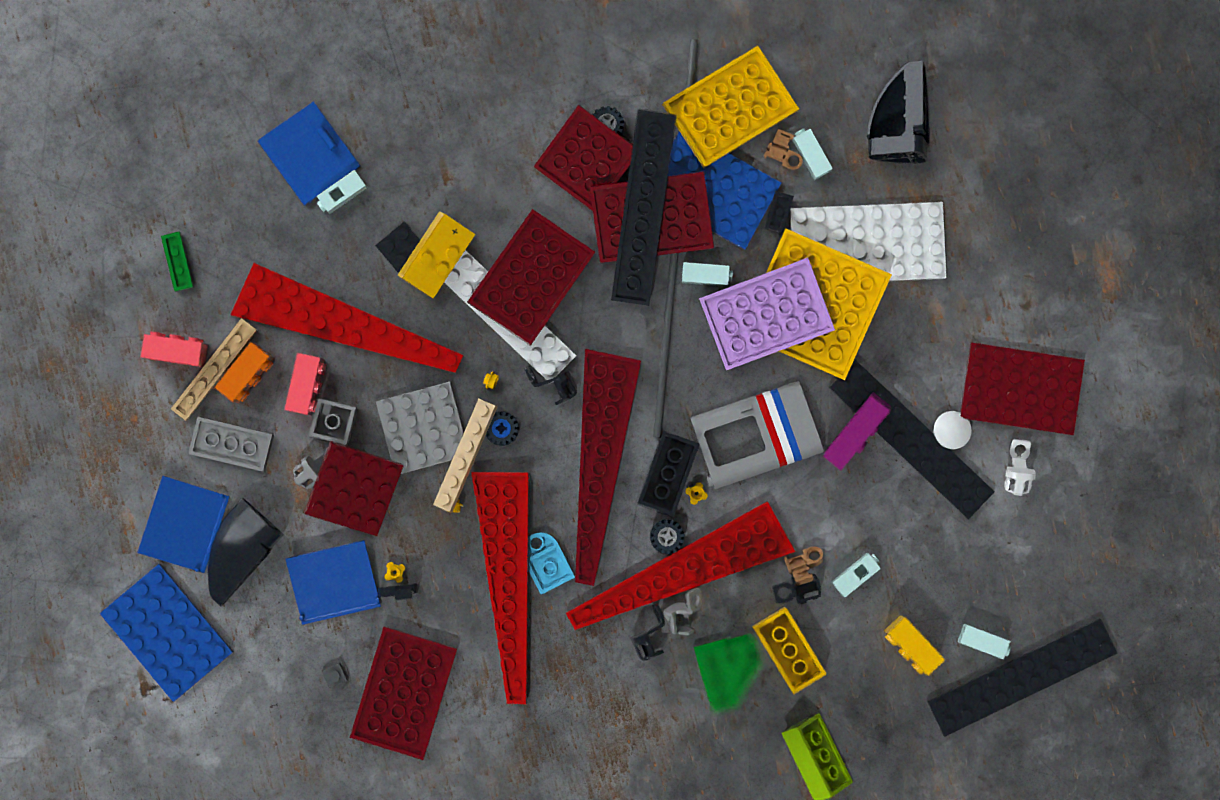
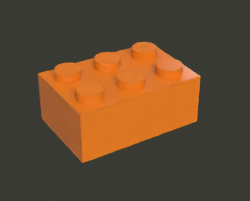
(245, 373)

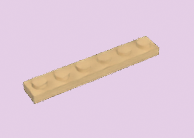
(214, 369)
(465, 455)

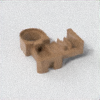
(778, 150)
(801, 565)

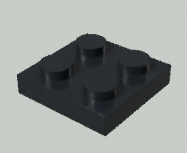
(398, 245)

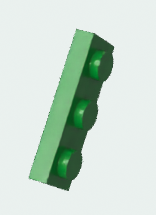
(177, 261)

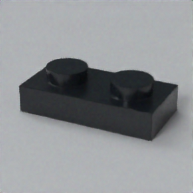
(779, 212)

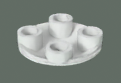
(952, 430)

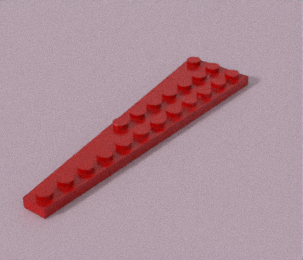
(298, 308)
(727, 550)

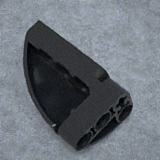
(901, 118)
(239, 549)

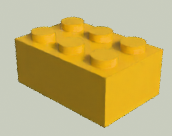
(913, 646)

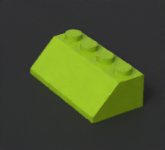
(817, 757)

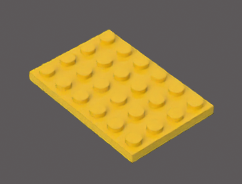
(730, 106)

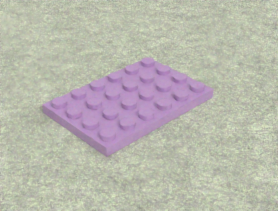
(767, 314)

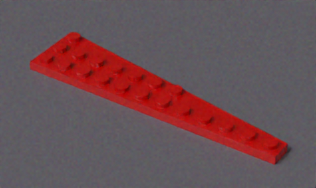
(504, 528)

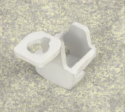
(1019, 470)

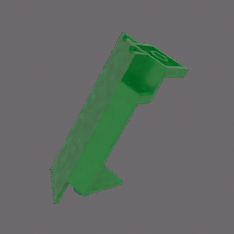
(728, 669)

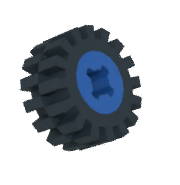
(507, 427)

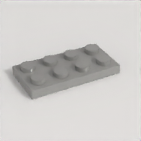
(230, 444)

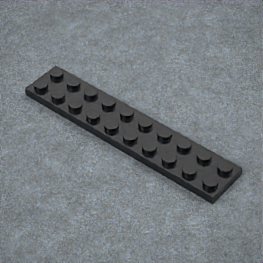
(643, 207)
(916, 443)
(1022, 677)

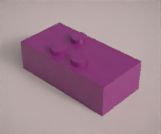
(858, 429)

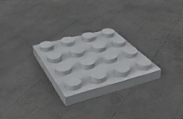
(421, 426)

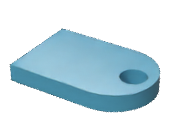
(548, 563)

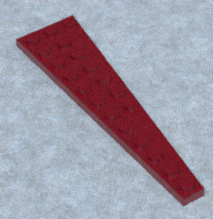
(605, 417)

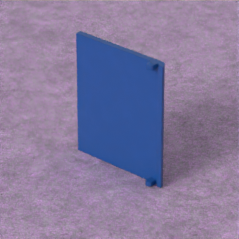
(308, 153)
(183, 524)
(333, 582)

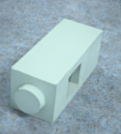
(811, 153)
(341, 192)
(706, 274)
(856, 574)
(984, 641)

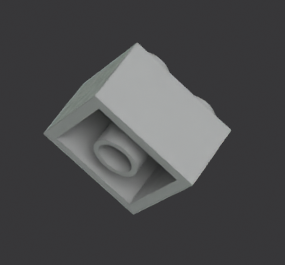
(333, 421)

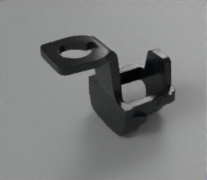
(560, 382)
(798, 591)
(644, 640)

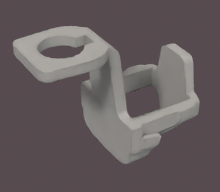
(311, 470)
(686, 609)

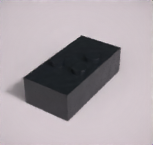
(668, 474)

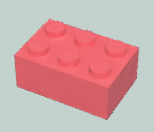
(174, 349)
(305, 384)

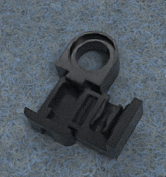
(399, 591)

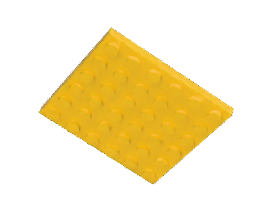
(849, 292)

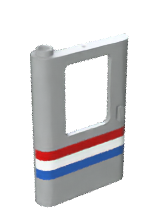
(784, 427)

